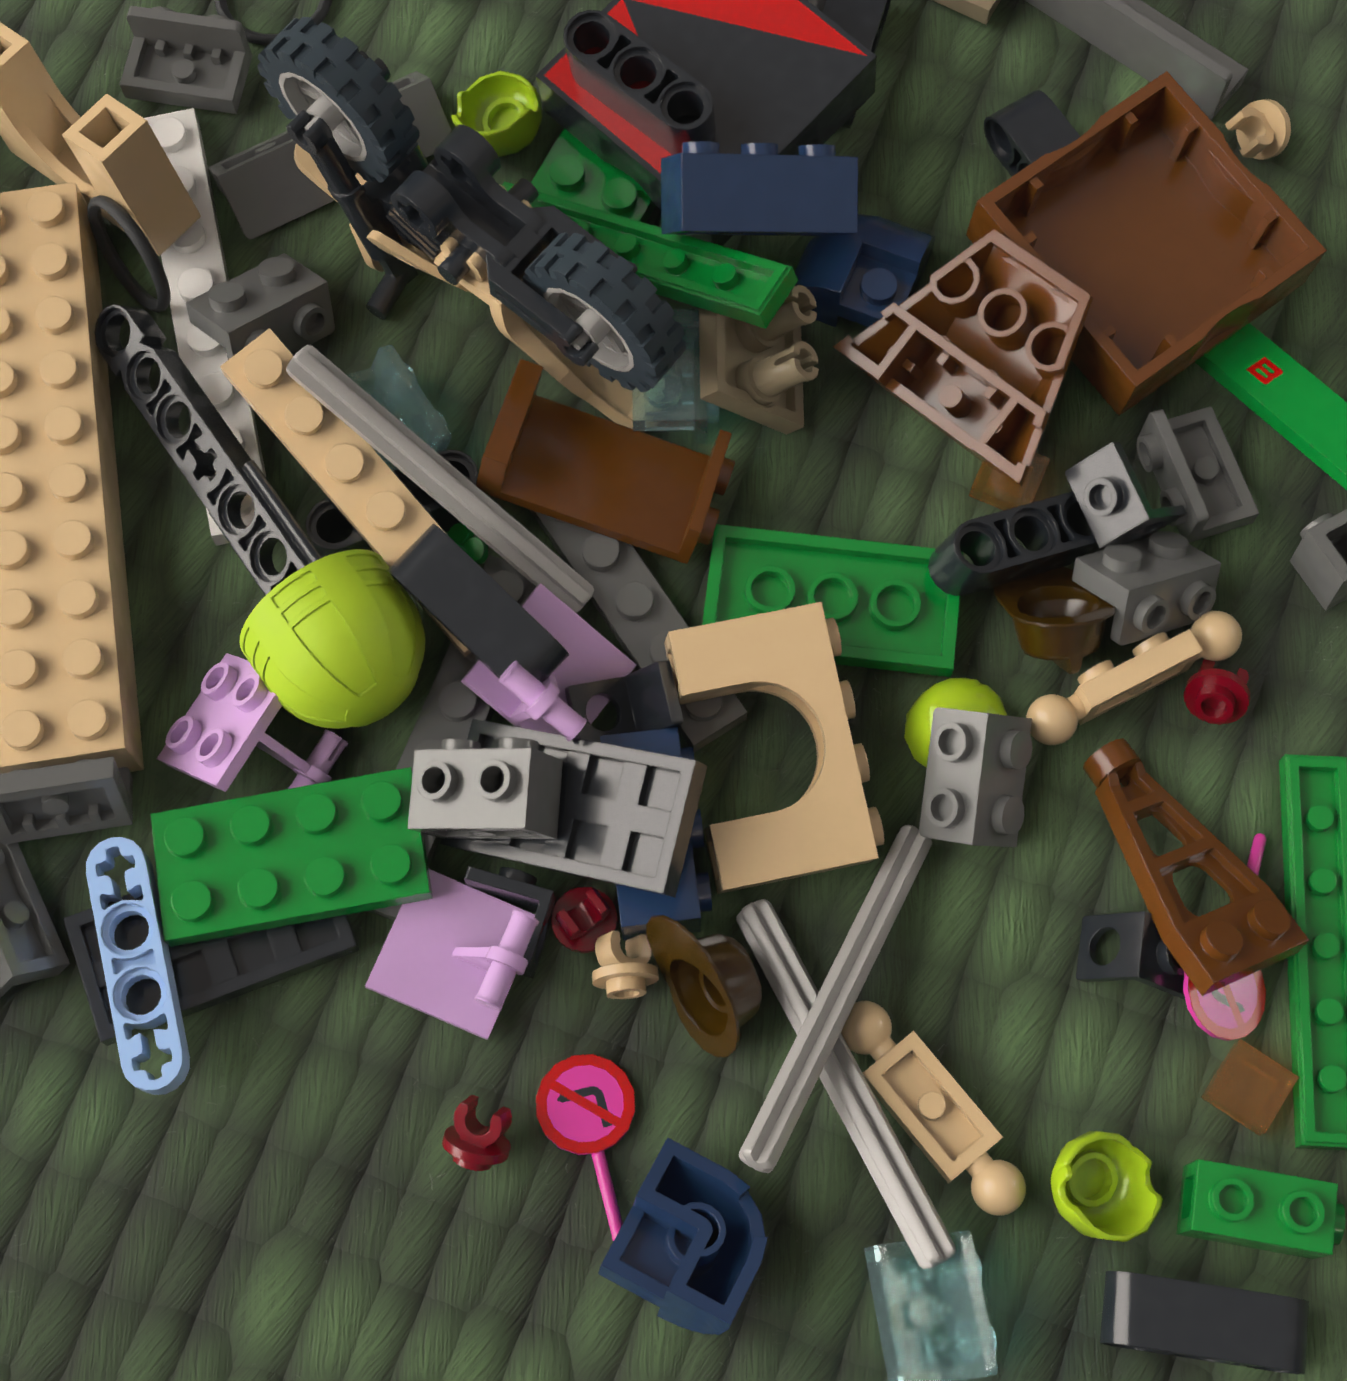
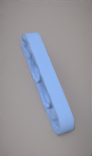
(126, 967)

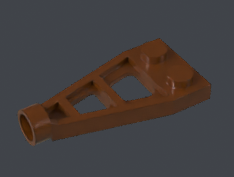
(1209, 947)

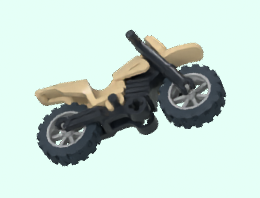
(538, 270)

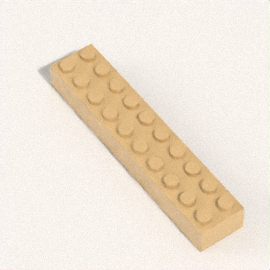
(62, 553)

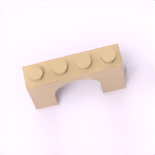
(103, 151)
(793, 659)

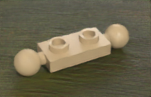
(1156, 660)
(933, 1109)

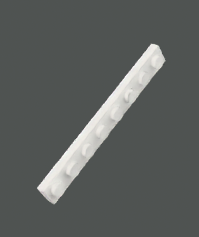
(192, 268)

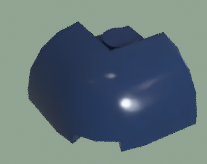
(864, 270)
(689, 1241)

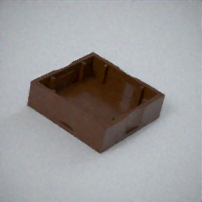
(1158, 232)

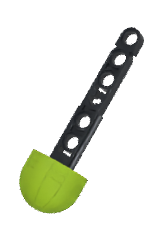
(332, 630)

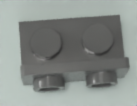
(64, 799)

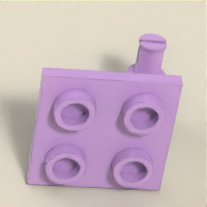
(544, 705)
(229, 723)
(454, 955)

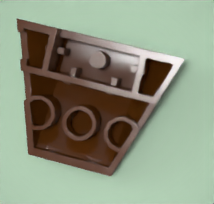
(980, 350)

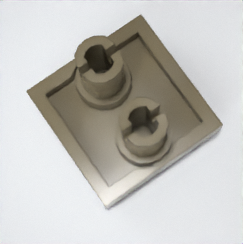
(757, 368)

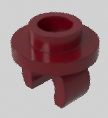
(1217, 694)
(583, 917)
(474, 1144)

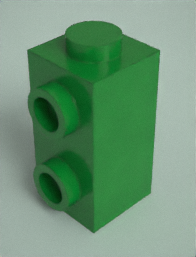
(1260, 1209)

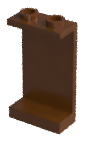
(602, 472)

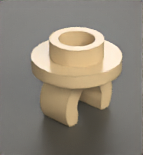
(1261, 129)
(620, 973)

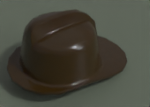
(1055, 617)
(708, 982)

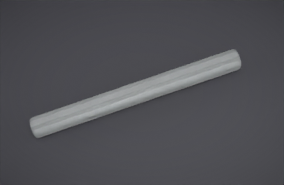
(437, 477)
(834, 1002)
(850, 1092)

